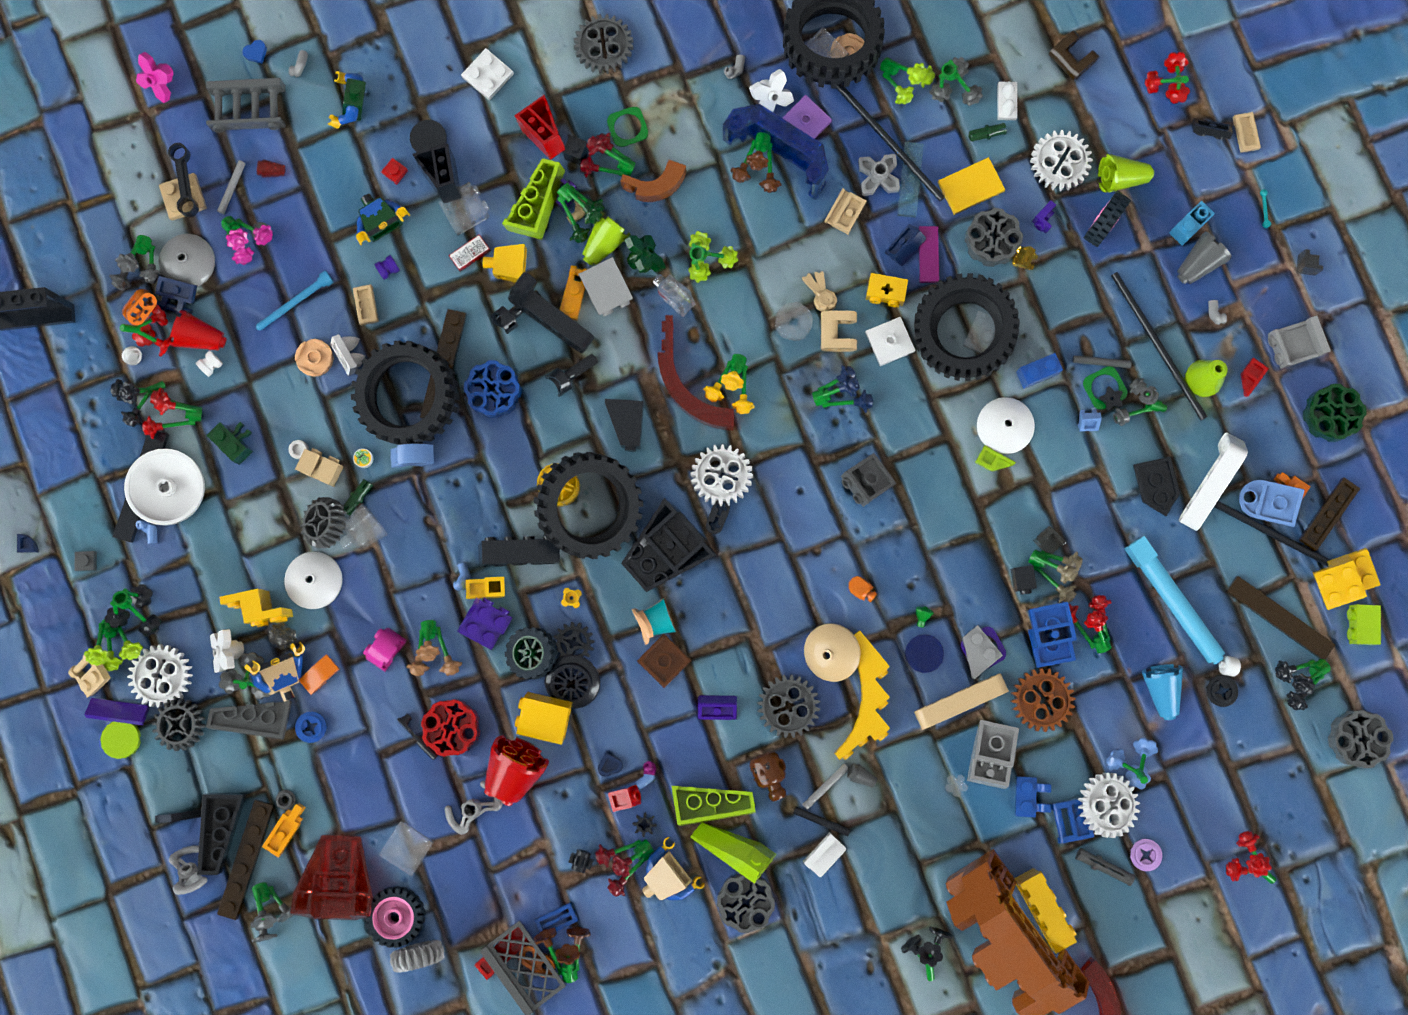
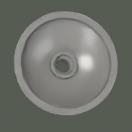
(196, 265)

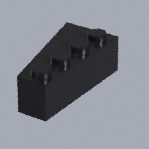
(217, 828)

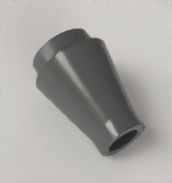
(860, 775)

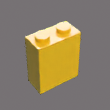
(543, 717)

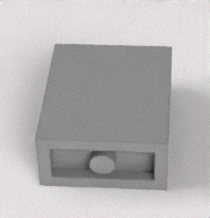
(606, 287)
(1298, 342)

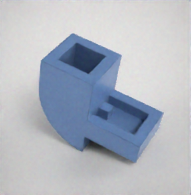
(412, 455)

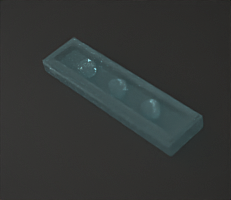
(909, 182)

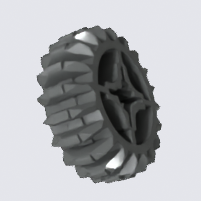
(323, 522)
(191, 733)

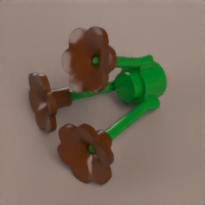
(567, 954)

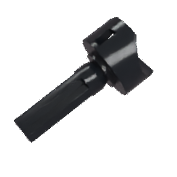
(507, 317)
(562, 379)

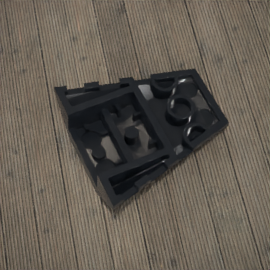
(666, 548)

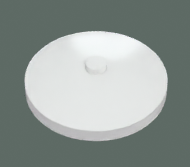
(164, 487)

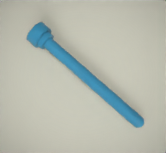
(323, 280)

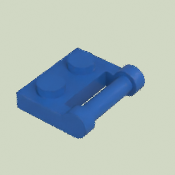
(1078, 828)

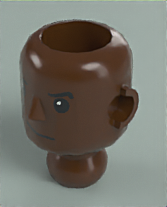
(768, 773)

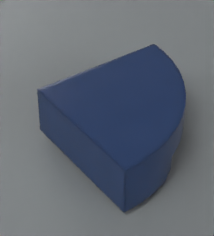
(26, 544)

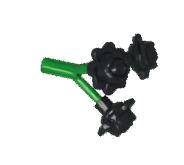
(129, 394)

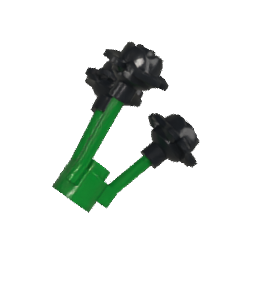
(1302, 684)

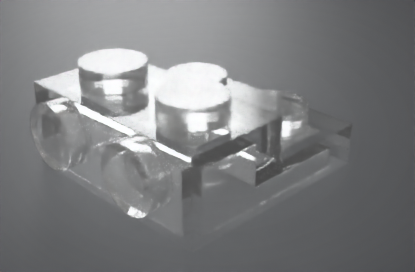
(466, 211)

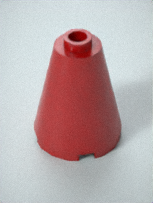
(196, 334)

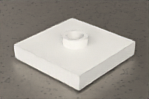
(890, 341)

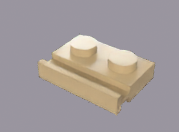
(845, 211)

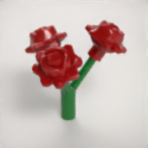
(1257, 864)

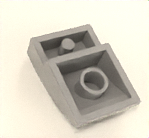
(993, 754)

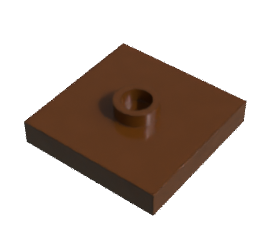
(664, 660)

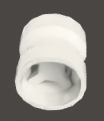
(209, 363)

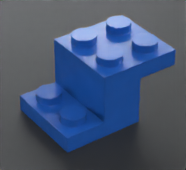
(1052, 634)

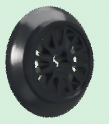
(584, 666)

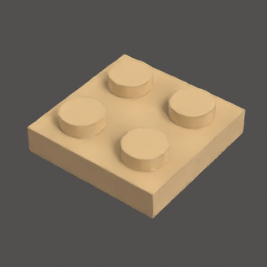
(171, 194)

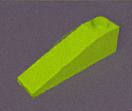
(739, 852)

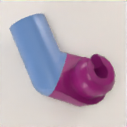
(649, 775)

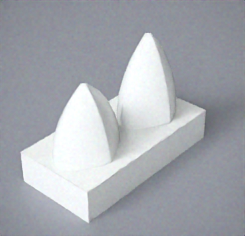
(1007, 100)
(342, 349)

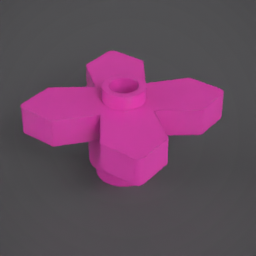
(155, 76)

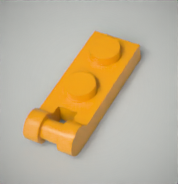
(573, 294)

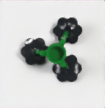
(122, 600)

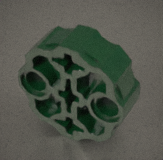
(1333, 401)

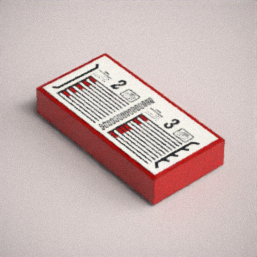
(469, 253)

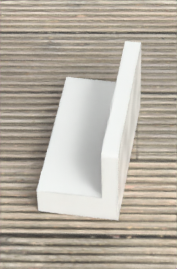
(824, 855)

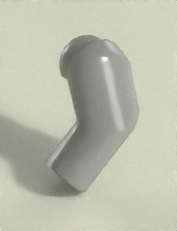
(300, 64)
(737, 69)
(1214, 313)

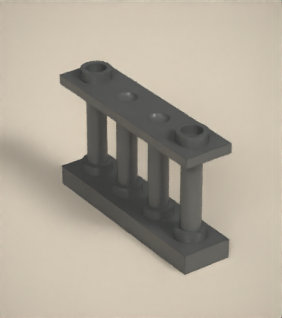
(237, 89)

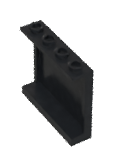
(34, 309)

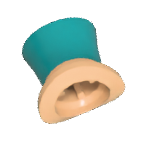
(654, 620)

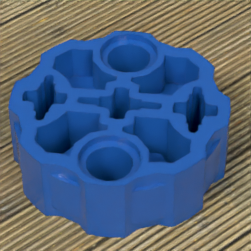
(510, 387)

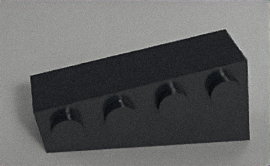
(517, 552)

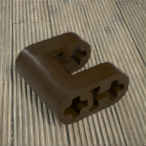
(1067, 61)

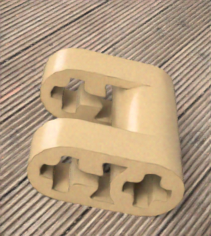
(829, 331)

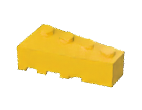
(1045, 910)

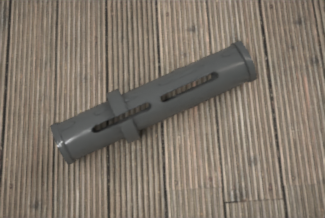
(1085, 857)

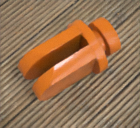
(861, 589)

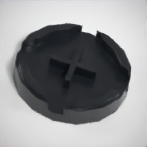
(427, 135)

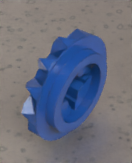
(302, 724)

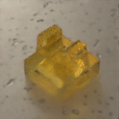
(1024, 257)

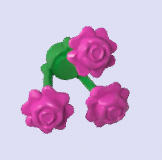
(237, 238)

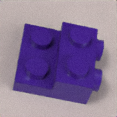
(485, 622)

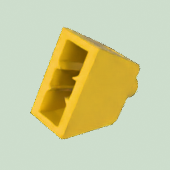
(507, 262)

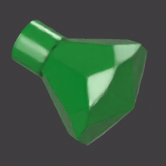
(923, 614)

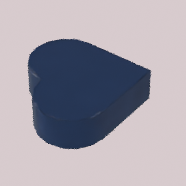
(609, 764)

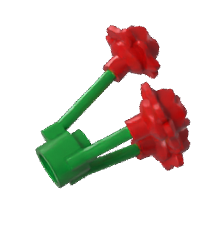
(162, 403)
(1096, 620)

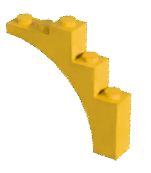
(872, 697)

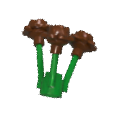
(757, 162)

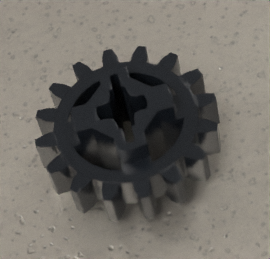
(576, 634)

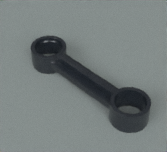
(183, 180)

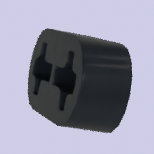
(713, 515)

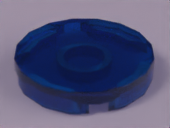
(924, 653)

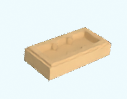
(1246, 132)
(365, 304)

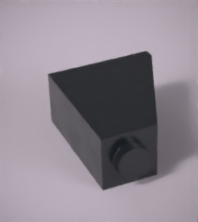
(627, 421)

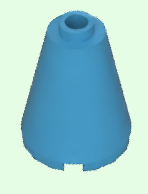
(1165, 689)

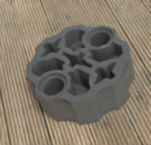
(1006, 249)
(1368, 729)
(764, 907)

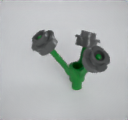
(1148, 396)

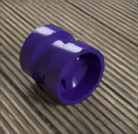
(387, 267)

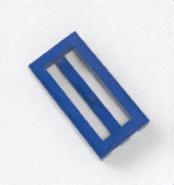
(571, 913)

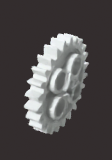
(1046, 152)
(727, 459)
(143, 671)
(1109, 805)

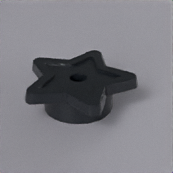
(1111, 403)

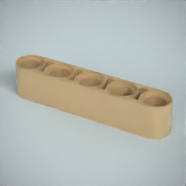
(961, 701)

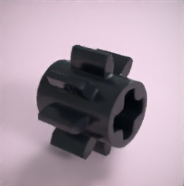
(640, 827)
(580, 861)

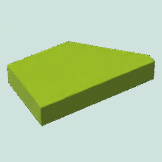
(993, 460)

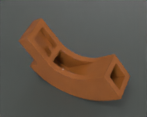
(659, 188)

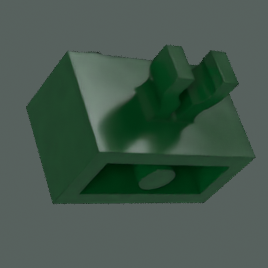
(231, 441)

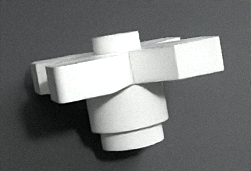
(772, 91)
(225, 650)

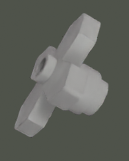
(878, 174)

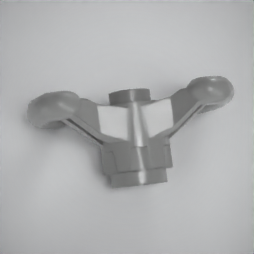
(467, 813)
(187, 872)

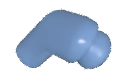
(150, 529)
(460, 584)

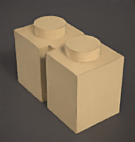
(319, 467)

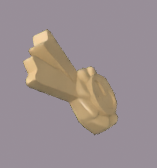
(824, 299)

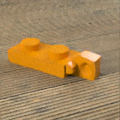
(284, 830)

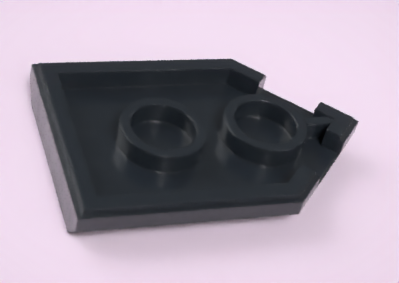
(1157, 484)

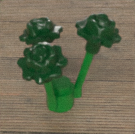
(591, 208)

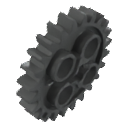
(620, 41)
(795, 722)

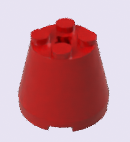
(513, 769)

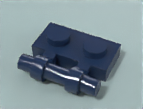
(177, 290)

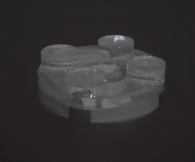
(797, 311)

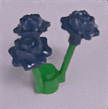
(850, 385)

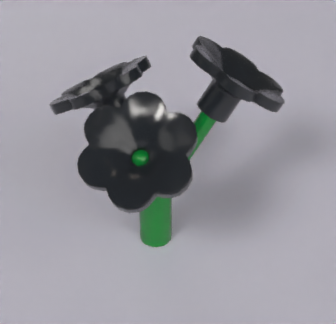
(929, 953)

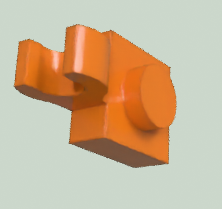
(1293, 481)

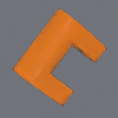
(137, 297)

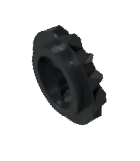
(1229, 696)

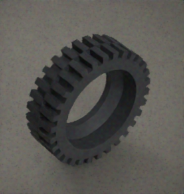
(973, 291)

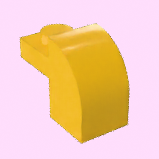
(489, 588)

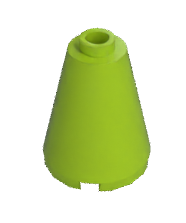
(1122, 173)
(603, 240)
(1206, 377)

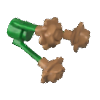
(428, 652)

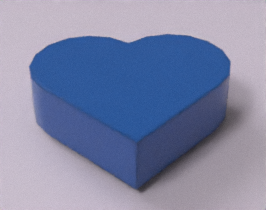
(255, 52)

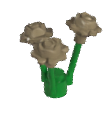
(1068, 572)

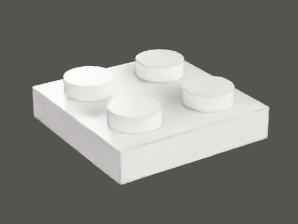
(487, 74)

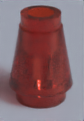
(270, 169)

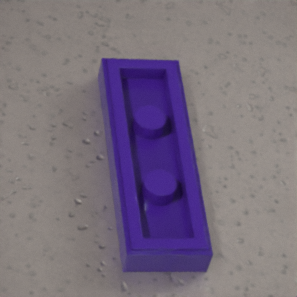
(116, 711)

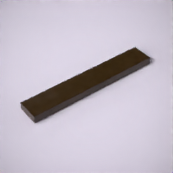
(1280, 618)

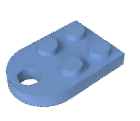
(1272, 502)

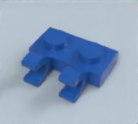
(1026, 797)

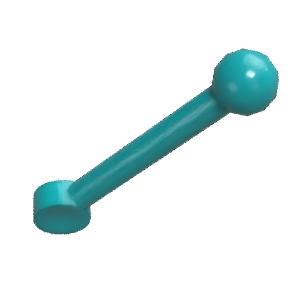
(1266, 223)

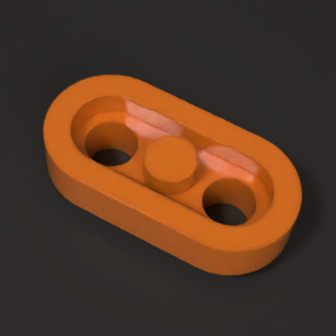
(538, 965)

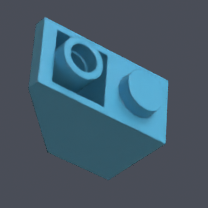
(1191, 223)

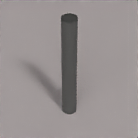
(1101, 361)

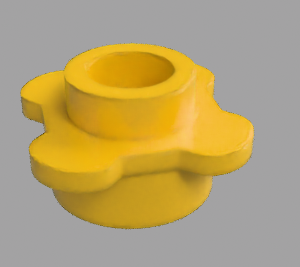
(566, 597)

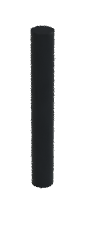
(821, 821)

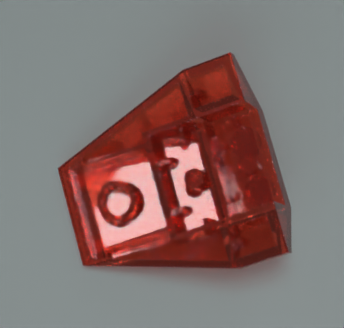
(334, 881)

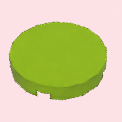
(120, 740)

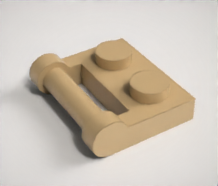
(92, 679)

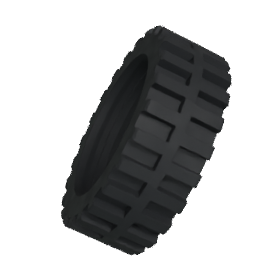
(833, 70)
(369, 380)
(621, 526)

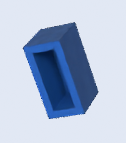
(1039, 371)

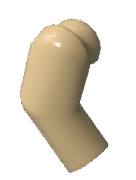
(578, 213)

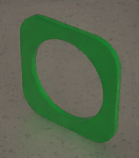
(625, 142)
(1087, 384)

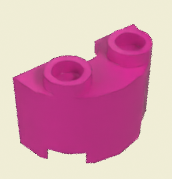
(384, 648)

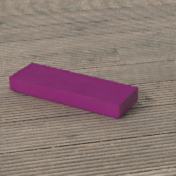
(929, 255)

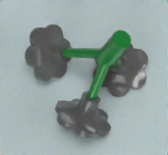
(232, 681)

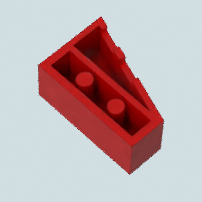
(540, 127)

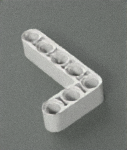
(1232, 454)

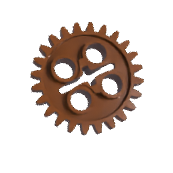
(1057, 690)

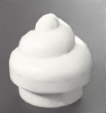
(132, 355)

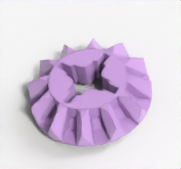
(1155, 855)

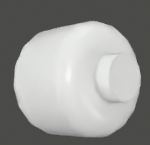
(1229, 666)

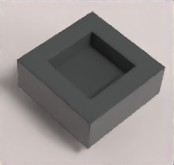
(85, 561)

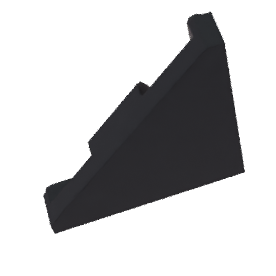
(178, 816)

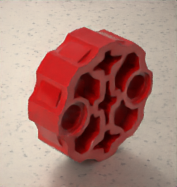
(438, 712)

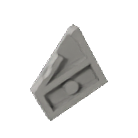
(979, 651)

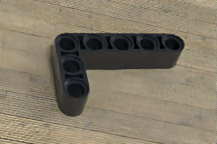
(547, 315)

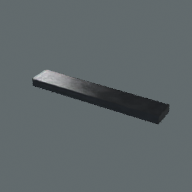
(126, 524)

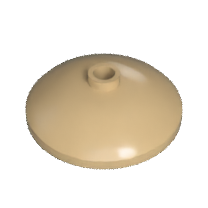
(841, 646)

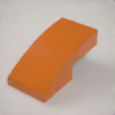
(319, 674)

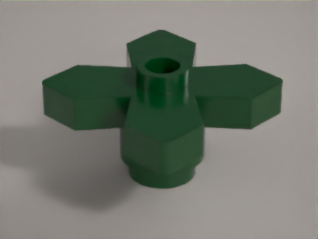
(643, 254)

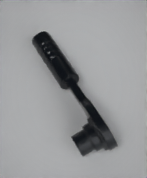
(404, 721)

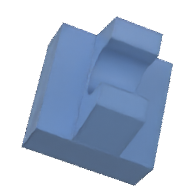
(1089, 421)

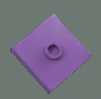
(808, 117)

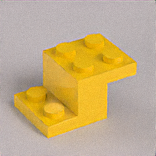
(1346, 578)
(256, 607)

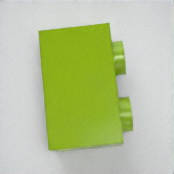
(1364, 624)

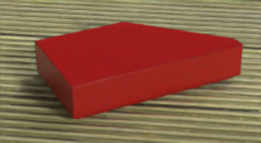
(1252, 375)

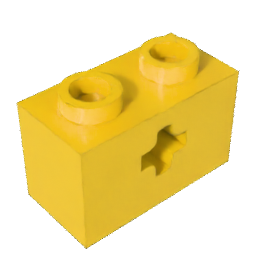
(896, 288)

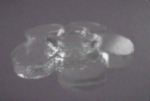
(956, 785)

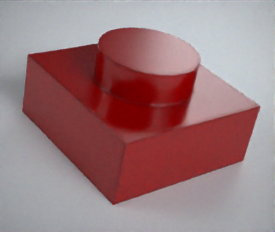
(394, 171)

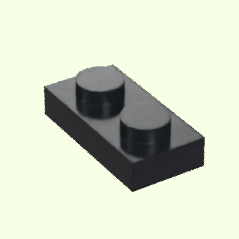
(1211, 128)

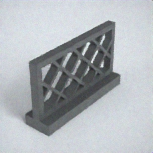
(509, 980)

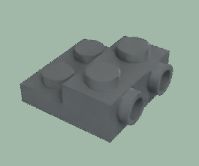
(867, 480)

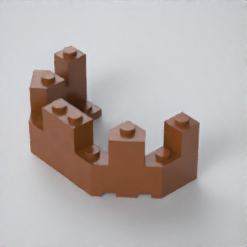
(1014, 945)

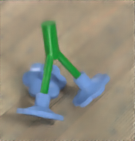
(1137, 775)

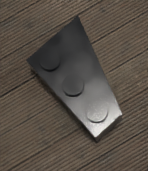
(441, 171)

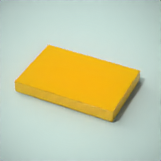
(971, 186)

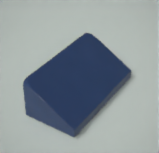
(905, 245)

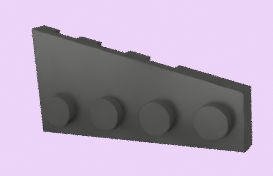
(258, 720)

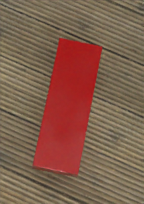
(483, 966)

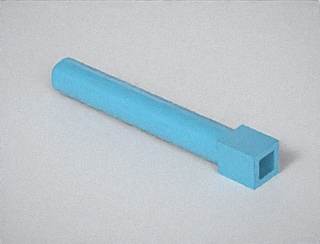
(1145, 557)

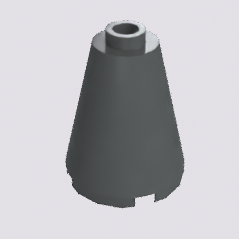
(1203, 259)

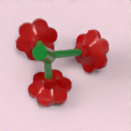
(1175, 92)
(145, 335)

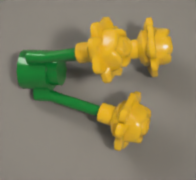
(732, 382)

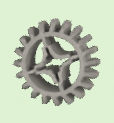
(417, 956)

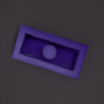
(717, 707)

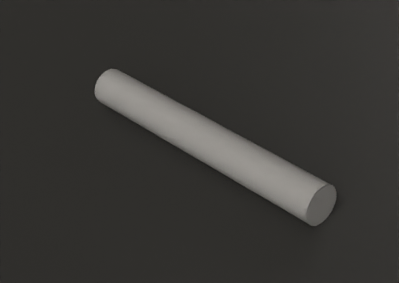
(231, 187)
(825, 786)

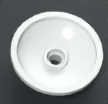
(996, 434)
(325, 582)

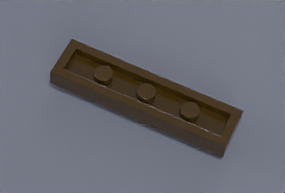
(1329, 514)

